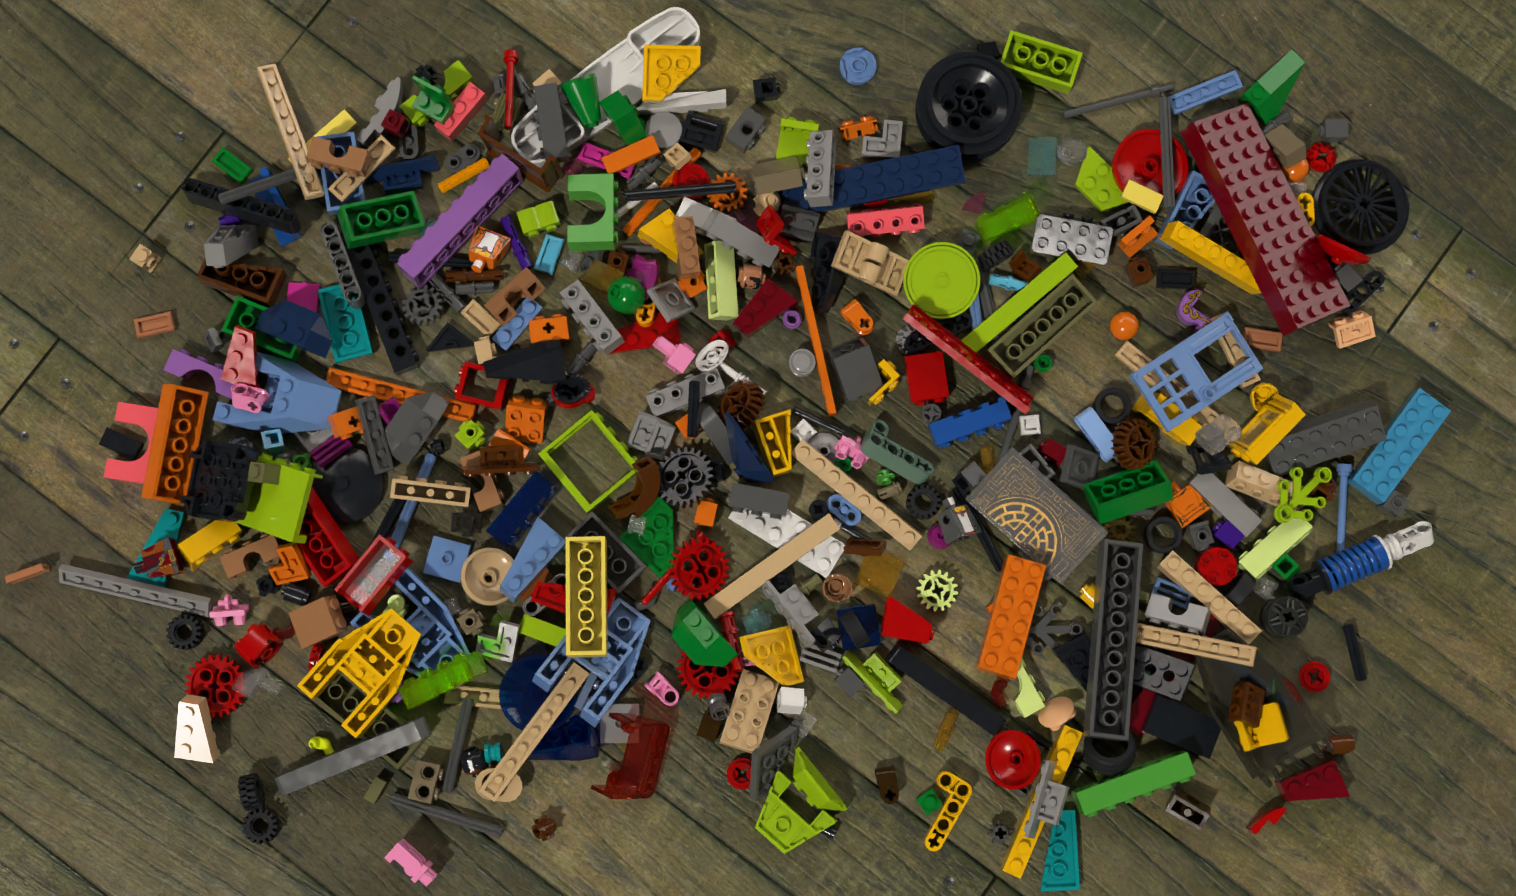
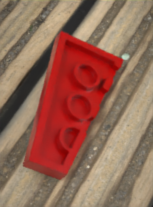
(642, 338)

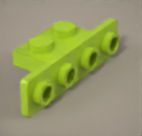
(877, 676)

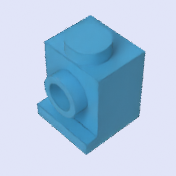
(273, 442)

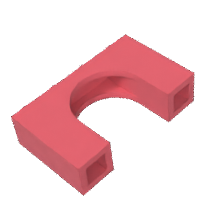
(132, 470)

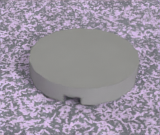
(665, 129)

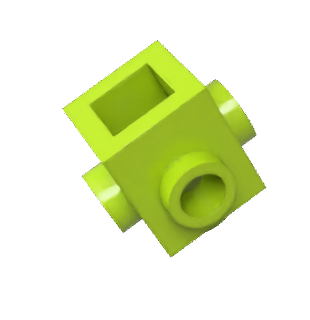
(465, 431)

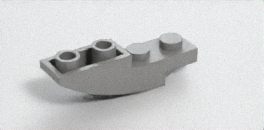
(389, 100)

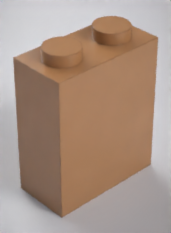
(318, 621)

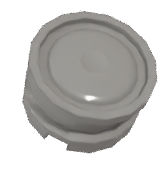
(802, 362)

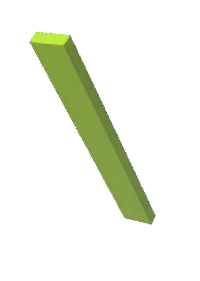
(1020, 303)

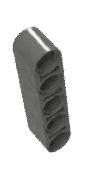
(344, 273)

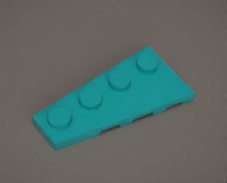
(169, 525)

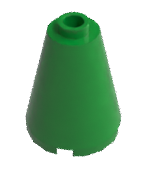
(584, 99)

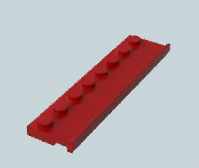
(969, 358)

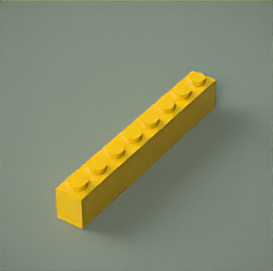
(1021, 846)

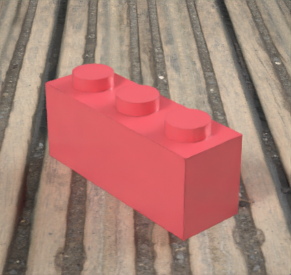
(467, 106)

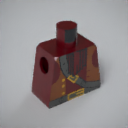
(160, 560)

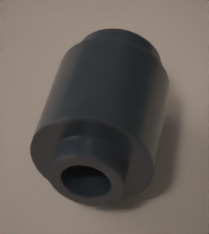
(296, 594)

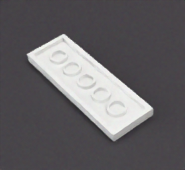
(780, 532)

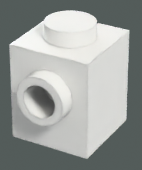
(791, 700)

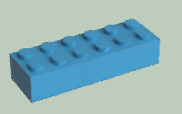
(1406, 438)

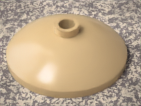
(484, 563)

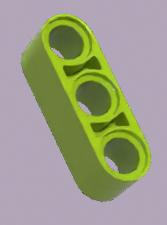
(541, 630)

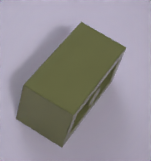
(375, 789)

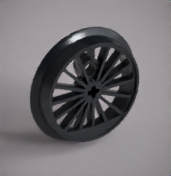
(1328, 228)

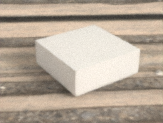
(1029, 425)
(803, 430)

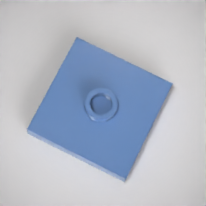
(446, 558)

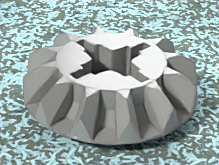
(905, 332)

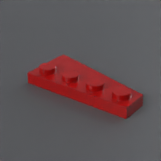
(555, 596)

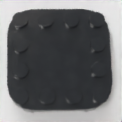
(219, 481)

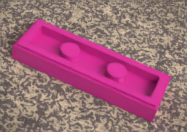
(592, 155)

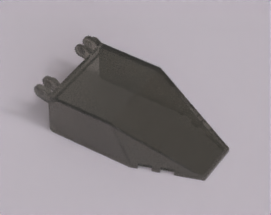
(1301, 724)

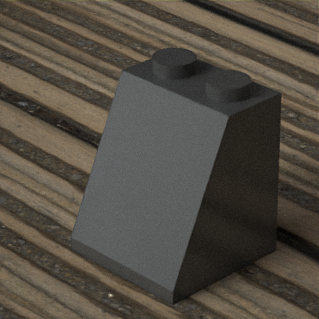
(855, 368)

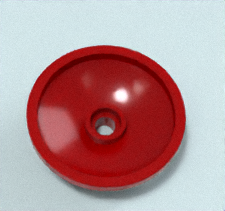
(1340, 252)
(1002, 761)

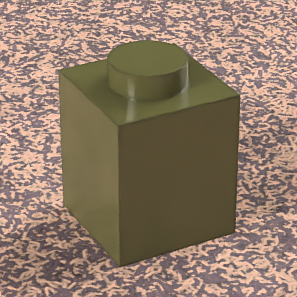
(264, 473)

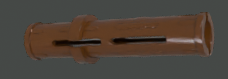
(470, 275)

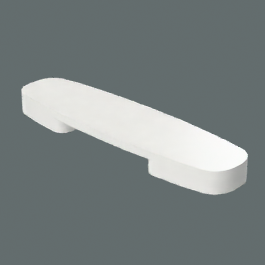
(615, 70)

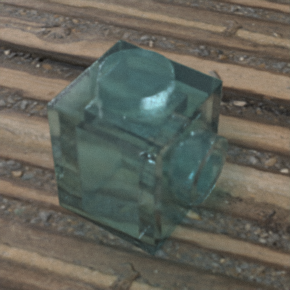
(756, 621)

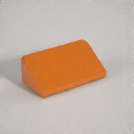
(502, 439)

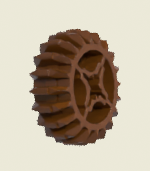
(743, 403)
(1133, 443)

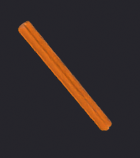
(651, 204)

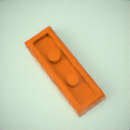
(631, 155)

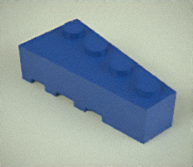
(970, 423)

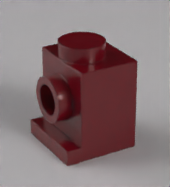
(1052, 452)

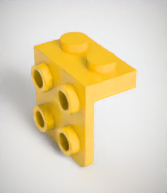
(887, 370)
(1270, 731)

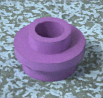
(792, 313)

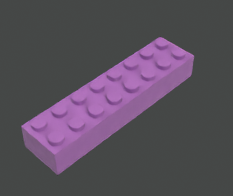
(460, 221)

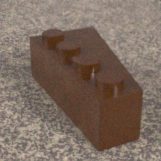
(249, 282)

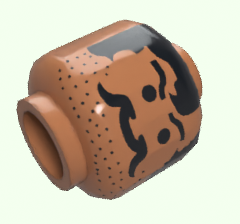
(751, 276)

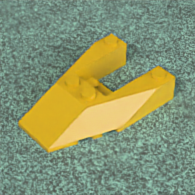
(373, 659)

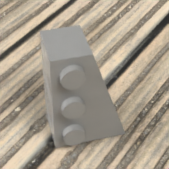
(229, 243)

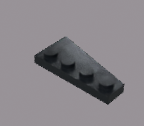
(1075, 657)

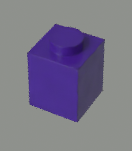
(1227, 534)

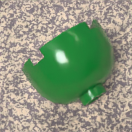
(626, 294)

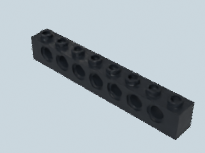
(403, 363)

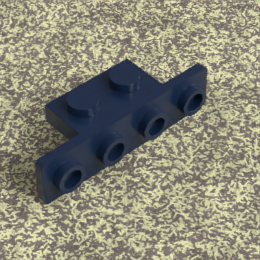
(403, 175)

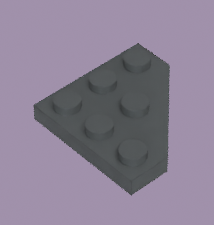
(768, 760)

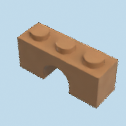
(354, 163)
(687, 248)
(522, 286)
(489, 496)
(236, 561)

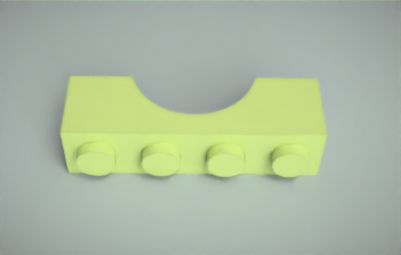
(1027, 698)

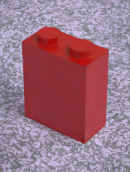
(926, 378)

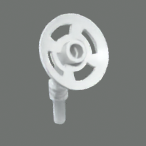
(717, 361)

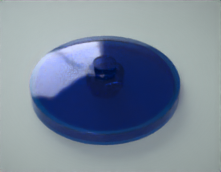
(522, 697)

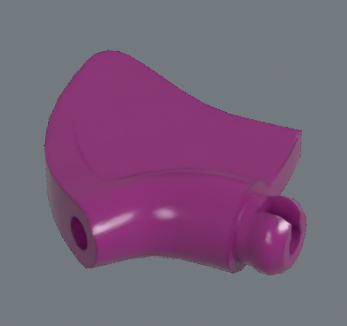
(646, 271)

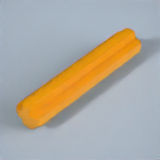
(463, 175)

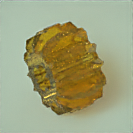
(1126, 529)

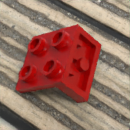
(770, 227)

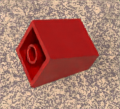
(904, 624)

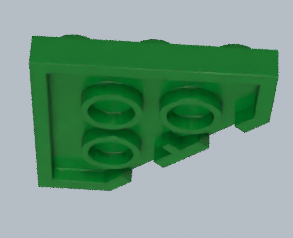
(657, 542)

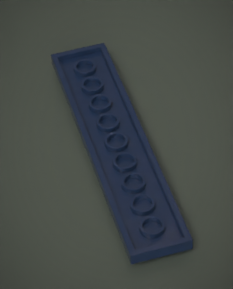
(887, 179)

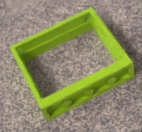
(610, 434)

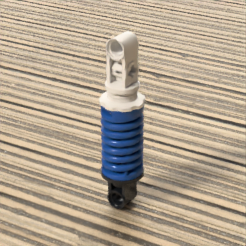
(1360, 561)

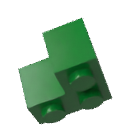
(624, 117)

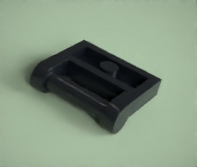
(700, 137)
(1216, 462)

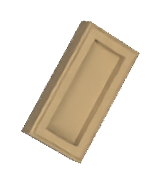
(481, 318)

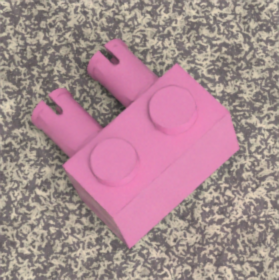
(676, 356)

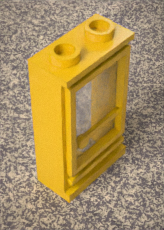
(1267, 429)

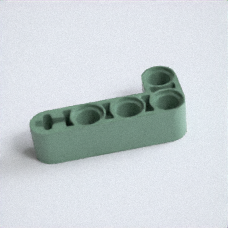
(893, 456)

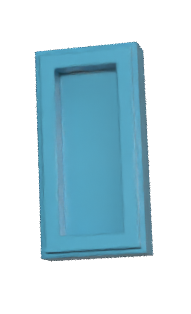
(549, 254)

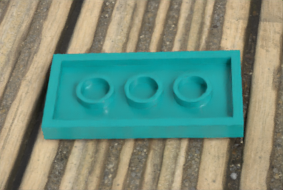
(345, 325)

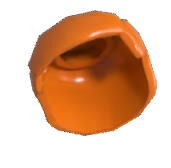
(1297, 172)
(1124, 325)

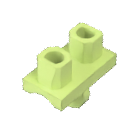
(398, 604)

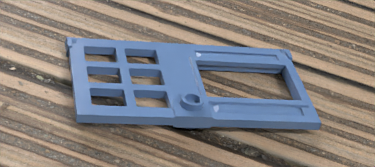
(1193, 374)

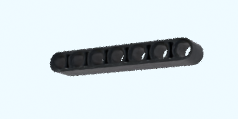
(246, 208)
(945, 690)

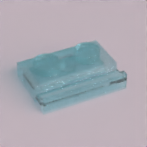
(1042, 156)

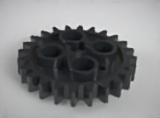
(695, 489)

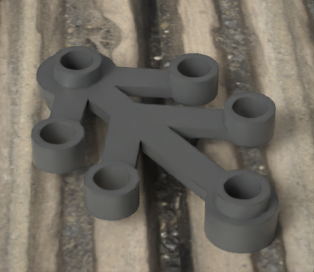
(1041, 629)

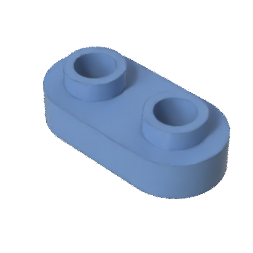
(844, 509)

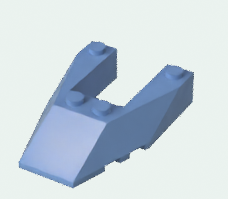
(296, 401)
(439, 633)
(625, 639)

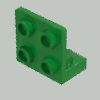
(433, 101)

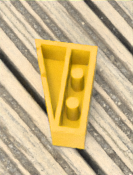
(1182, 433)

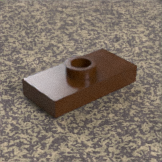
(865, 547)

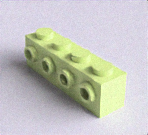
(720, 281)
(1270, 549)

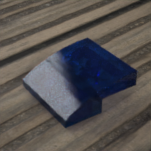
(868, 618)

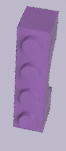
(184, 366)

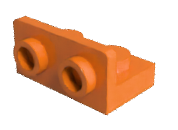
(1138, 237)

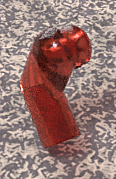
(284, 633)
(997, 690)

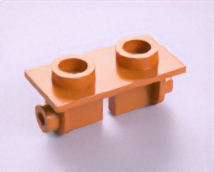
(865, 125)

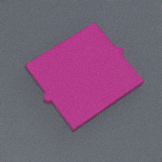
(304, 295)

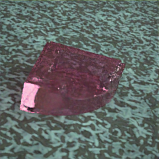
(974, 203)

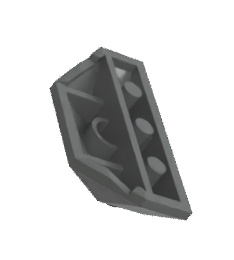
(413, 424)

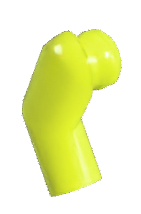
(322, 744)

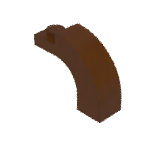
(644, 492)

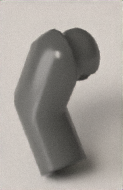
(639, 606)

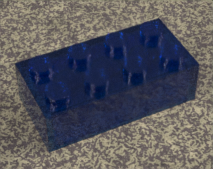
(522, 509)

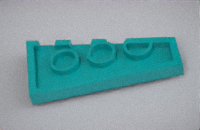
(1061, 859)

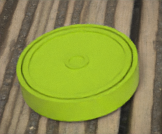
(941, 280)

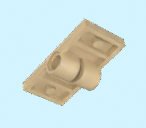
(870, 263)
(749, 711)

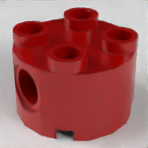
(1216, 566)
(258, 645)

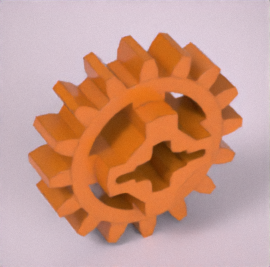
(718, 199)

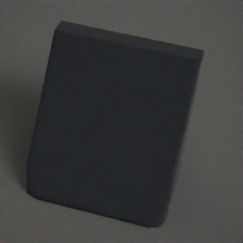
(989, 48)

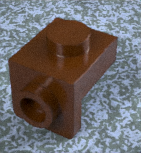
(1024, 267)

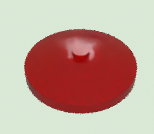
(1140, 161)

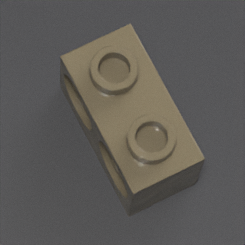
(421, 779)

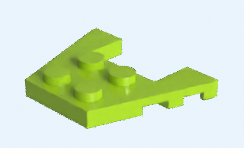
(783, 824)

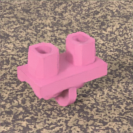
(850, 448)
(227, 608)

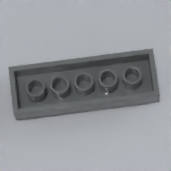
(1327, 437)

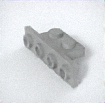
(795, 609)
(1048, 800)

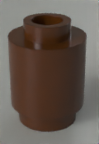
(1341, 743)

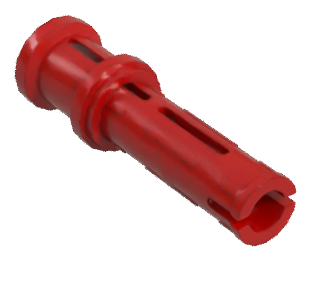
(730, 633)

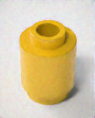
(1087, 594)

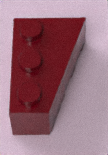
(764, 307)
(1313, 782)

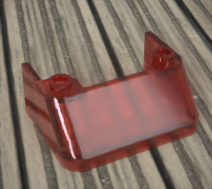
(641, 758)

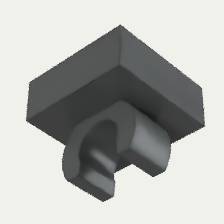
(213, 340)

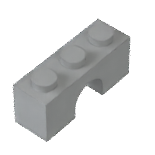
(1193, 620)

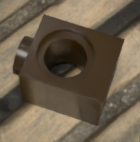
(709, 727)

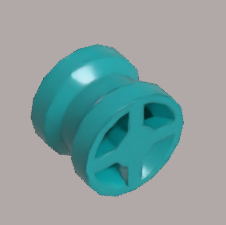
(493, 752)

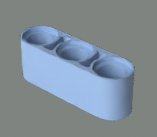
(1096, 433)

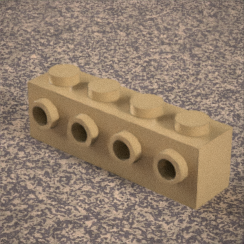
(1257, 483)
(430, 492)

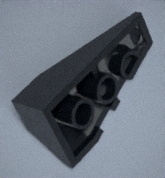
(826, 278)
(535, 362)

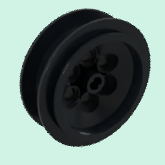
(973, 74)

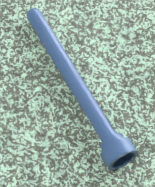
(1343, 471)

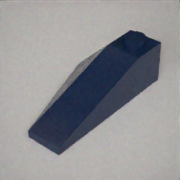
(744, 455)

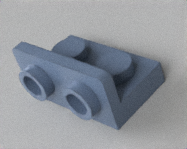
(589, 689)

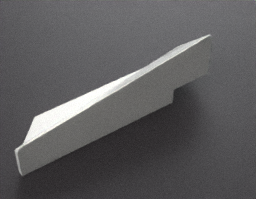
(686, 101)

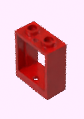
(500, 396)

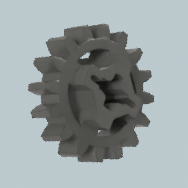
(418, 312)

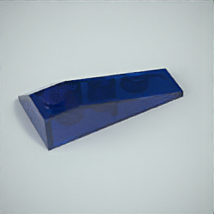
(571, 741)

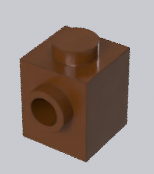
(619, 260)
(1138, 271)

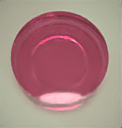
(573, 167)

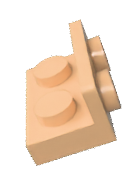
(1352, 329)

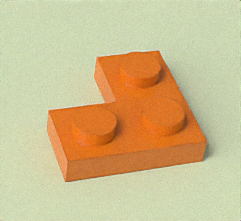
(293, 566)

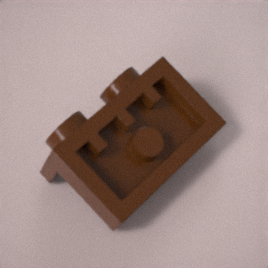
(1246, 704)

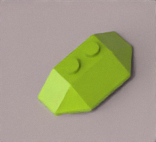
(814, 785)

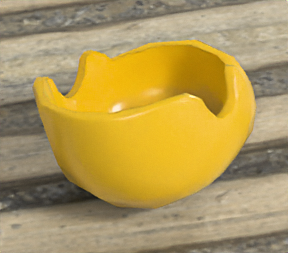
(1261, 395)

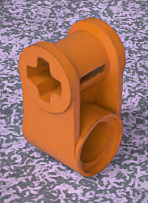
(855, 314)

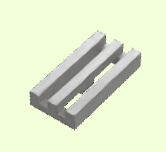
(836, 663)

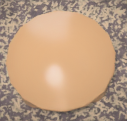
(1056, 712)

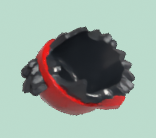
(571, 393)

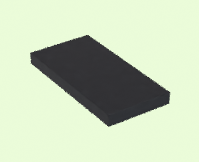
(1181, 726)

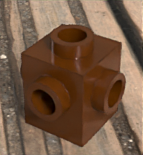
(1324, 490)

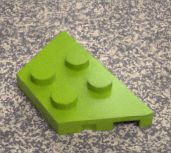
(1097, 183)

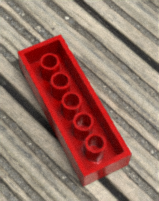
(326, 546)

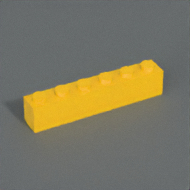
(1210, 255)

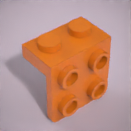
(526, 418)

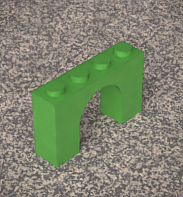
(602, 233)

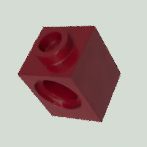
(396, 124)

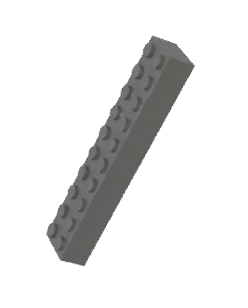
(1113, 640)

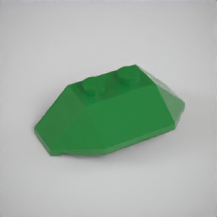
(700, 637)

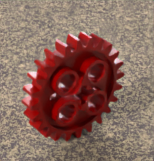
(712, 558)
(199, 683)
(716, 685)

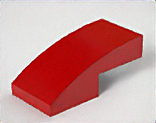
(1271, 815)

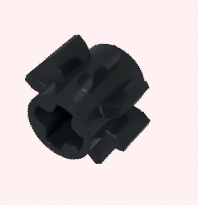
(427, 72)

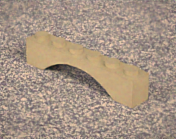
(1227, 614)

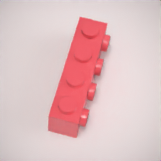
(886, 220)

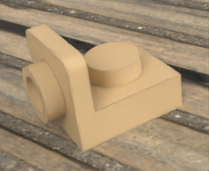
(677, 156)

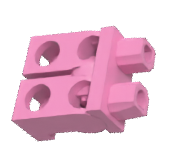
(412, 862)

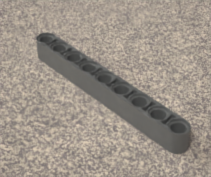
(353, 755)

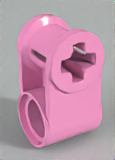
(249, 397)
(662, 688)

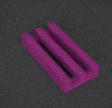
(329, 447)

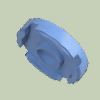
(858, 66)

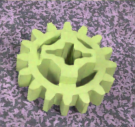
(945, 588)

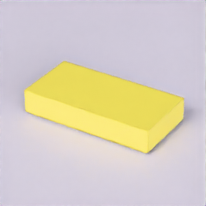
(1141, 196)

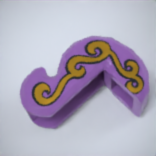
(1189, 315)

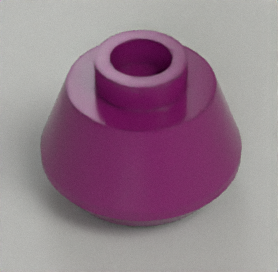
(933, 539)

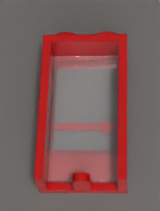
(374, 574)

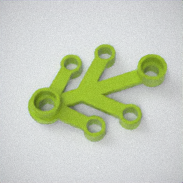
(1299, 495)

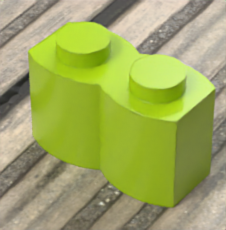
(538, 219)

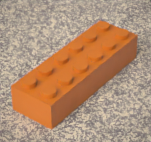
(174, 436)
(1010, 617)

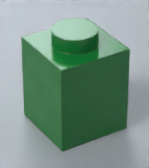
(1286, 567)

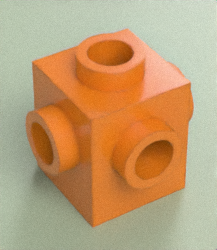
(694, 287)

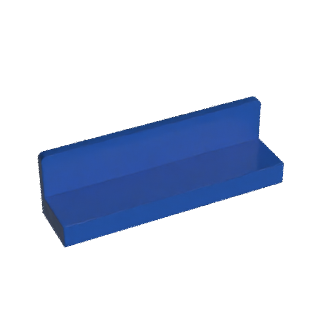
(274, 196)

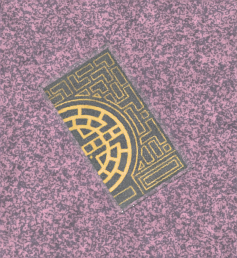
(1036, 515)

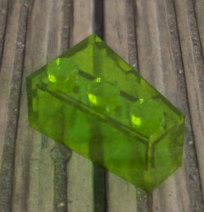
(1007, 218)

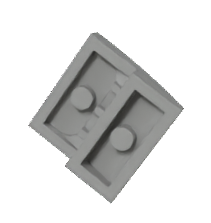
(650, 435)

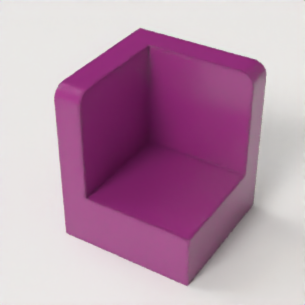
(388, 409)

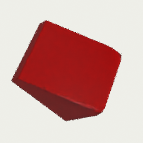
(725, 336)

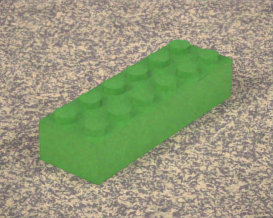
(1134, 782)

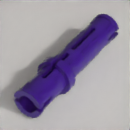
(516, 243)

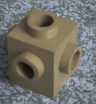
(478, 622)

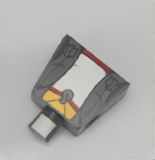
(957, 522)

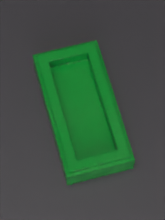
(232, 165)

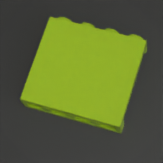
(281, 507)

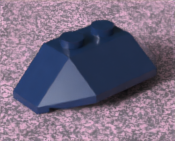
(297, 327)

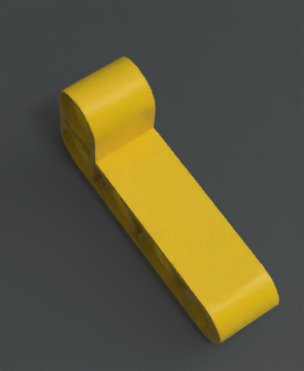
(943, 813)

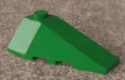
(1272, 89)

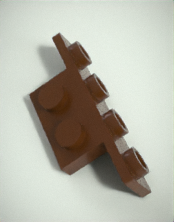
(499, 460)

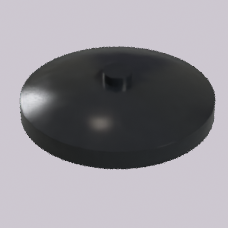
(349, 486)

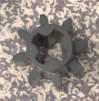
(995, 829)

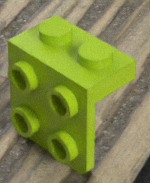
(794, 138)

